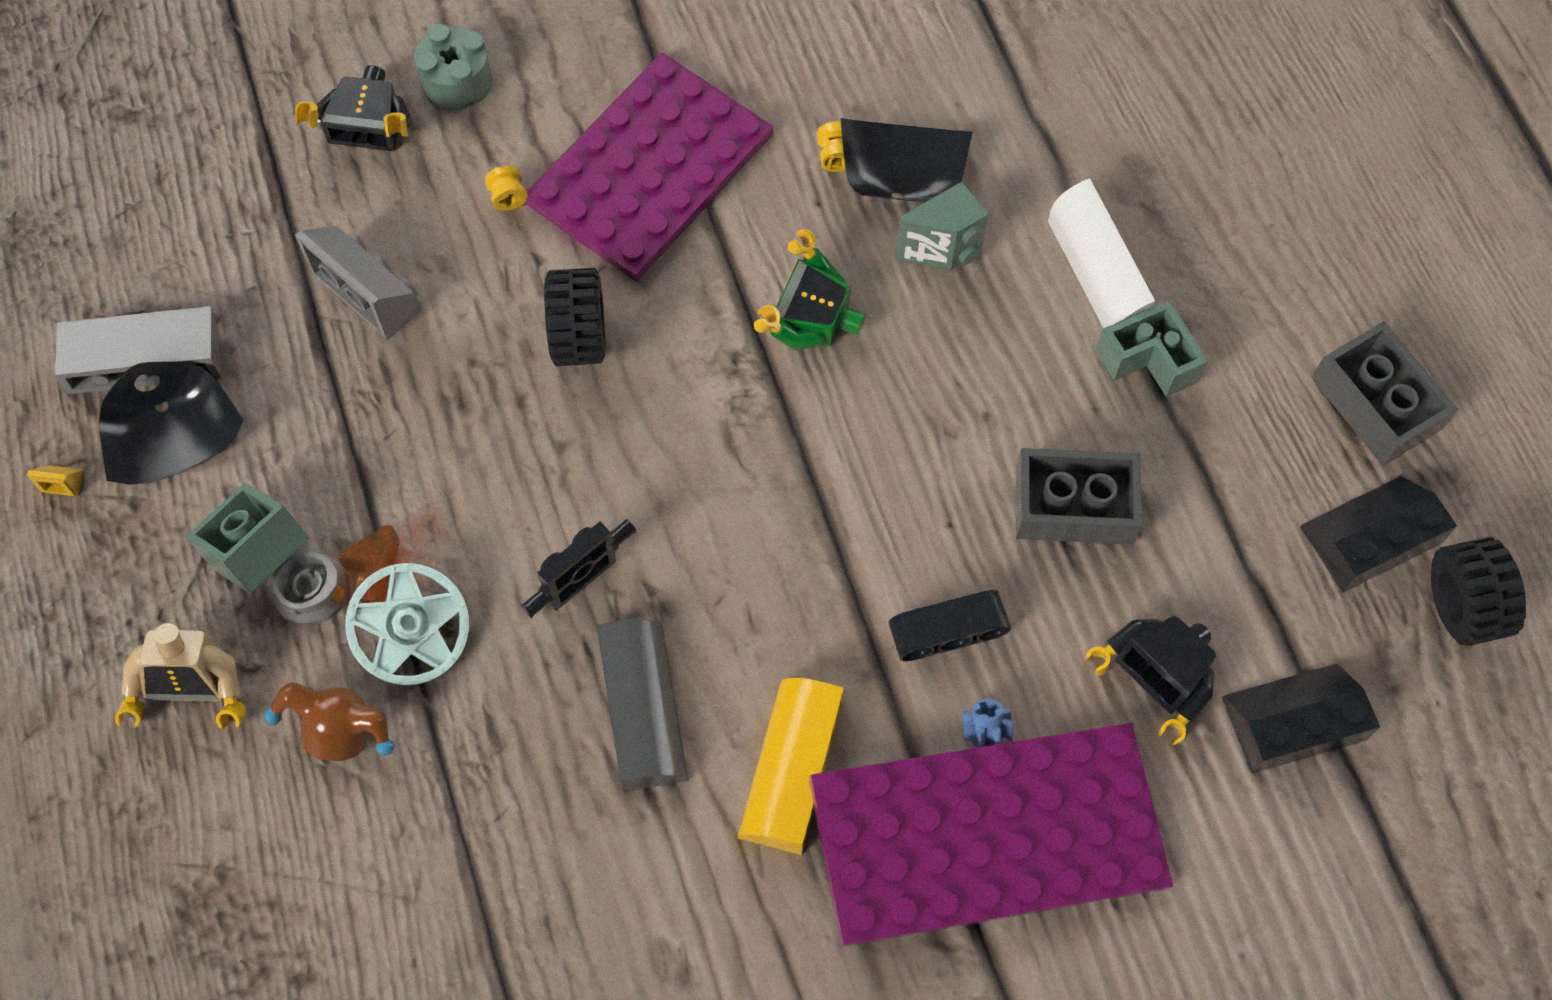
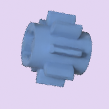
(987, 723)

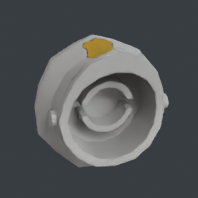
(309, 587)

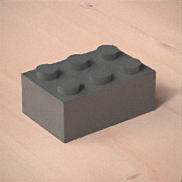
(1384, 393)
(1078, 496)

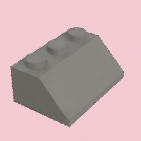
(359, 278)

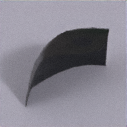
(903, 159)
(153, 445)

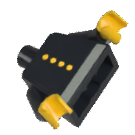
(359, 112)
(1166, 662)

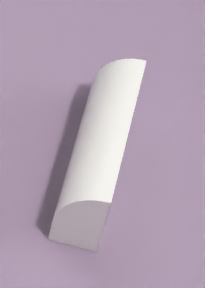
(1098, 255)

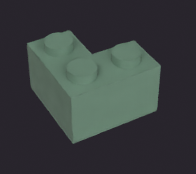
(1157, 341)

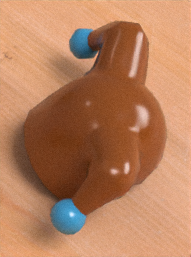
(332, 721)

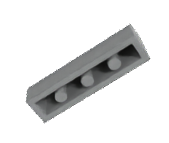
(100, 350)

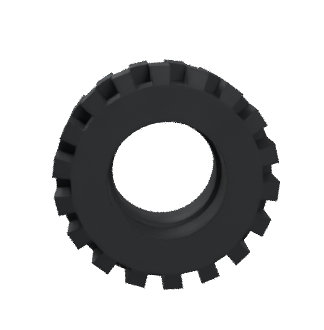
(574, 316)
(1478, 591)

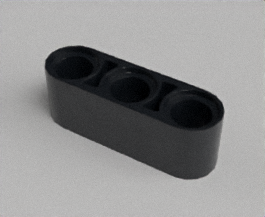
(949, 625)

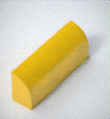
(792, 750)

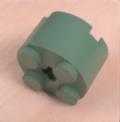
(453, 66)

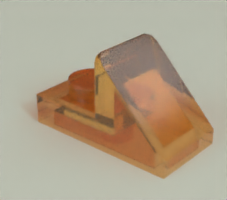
(369, 556)

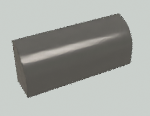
(641, 704)

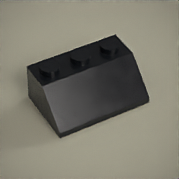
(1378, 531)
(1300, 717)

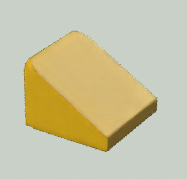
(57, 479)

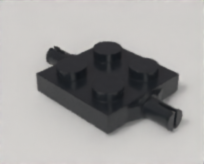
(570, 571)

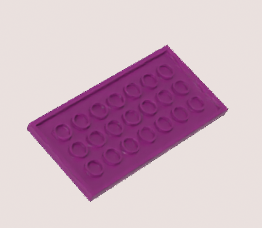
(988, 833)

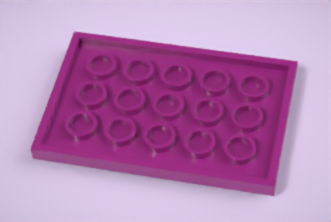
(648, 166)

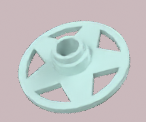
(407, 624)

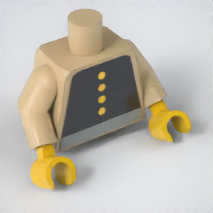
(180, 668)

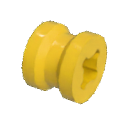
(506, 188)

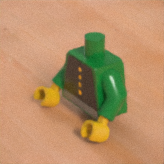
(811, 303)

